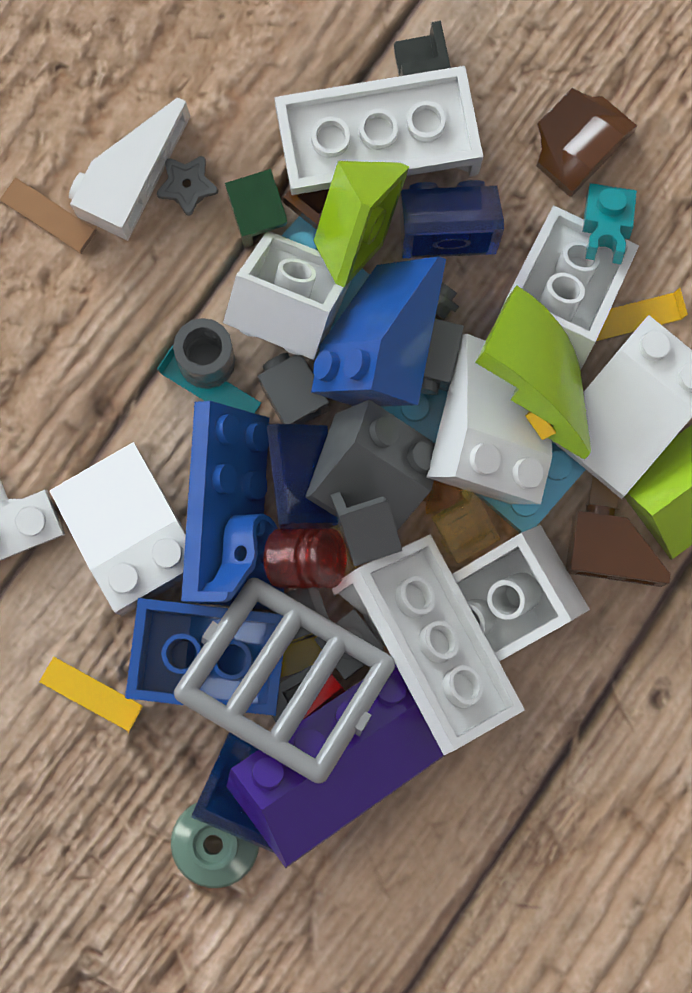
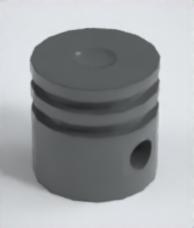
(204, 353)

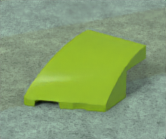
(540, 361)

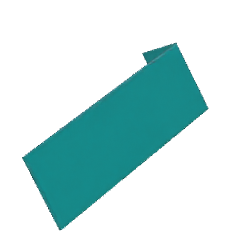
(223, 394)

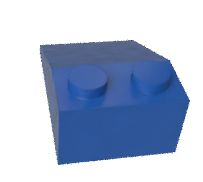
(382, 337)
(170, 638)

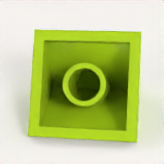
(357, 215)
(665, 496)

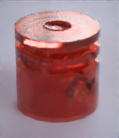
(305, 558)

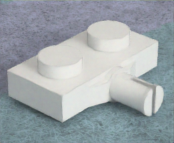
(26, 522)

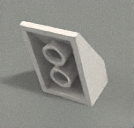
(567, 284)
(637, 406)
(486, 437)
(124, 528)
(520, 592)

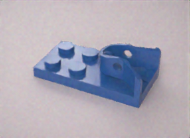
(226, 505)

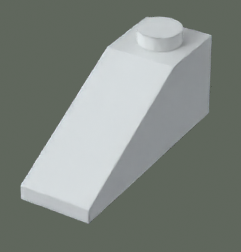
(125, 174)

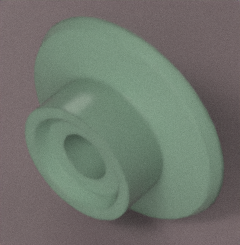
(202, 866)

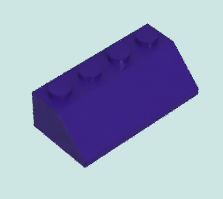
(301, 814)

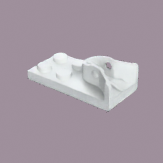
(402, 119)
(434, 641)

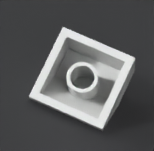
(285, 296)

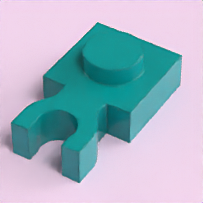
(609, 218)

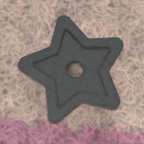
(189, 196)

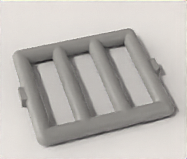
(276, 741)

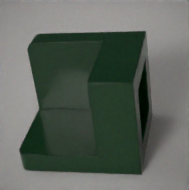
(256, 205)

